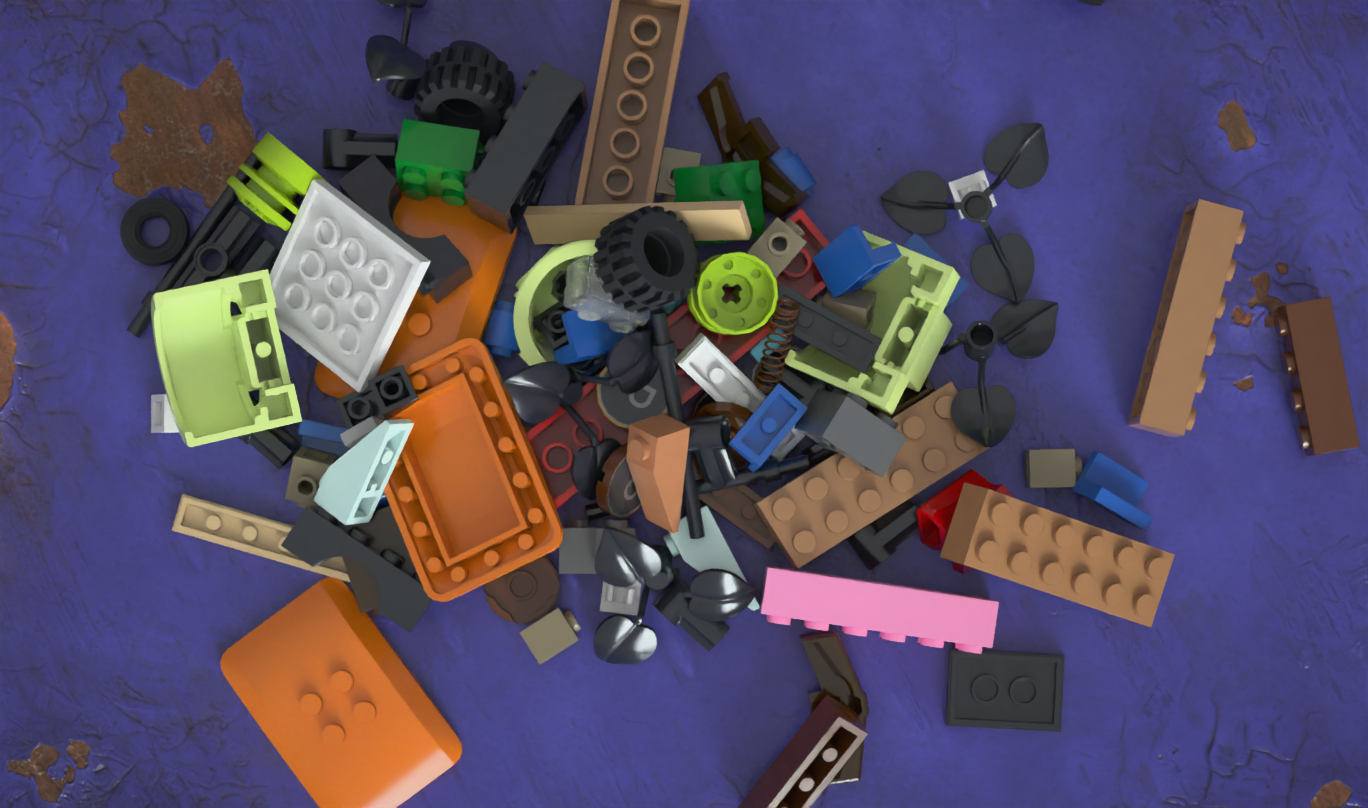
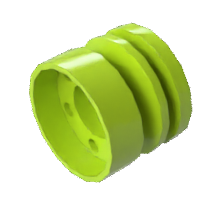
(274, 183)
(753, 295)

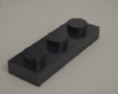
(829, 332)

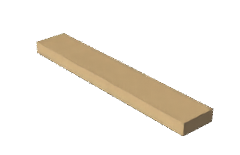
(584, 222)
(245, 533)

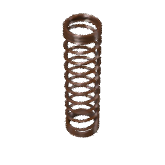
(766, 378)

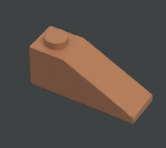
(658, 466)

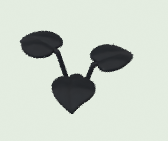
(396, 61)
(921, 198)
(1028, 333)
(545, 385)
(628, 559)

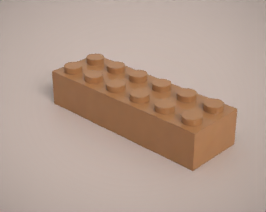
(632, 101)
(1186, 318)
(843, 498)
(1056, 554)

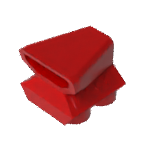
(937, 513)

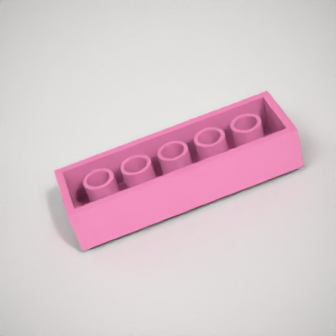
(880, 607)

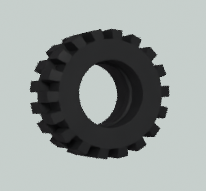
(465, 90)
(624, 263)

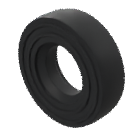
(131, 231)

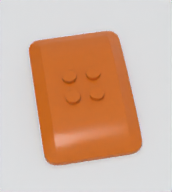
(462, 313)
(468, 477)
(340, 702)

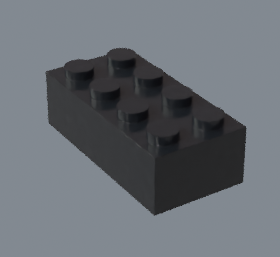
(525, 147)

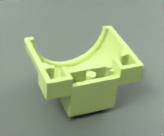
(535, 297)
(907, 319)
(217, 358)

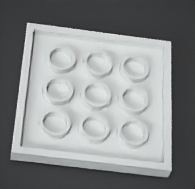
(343, 284)

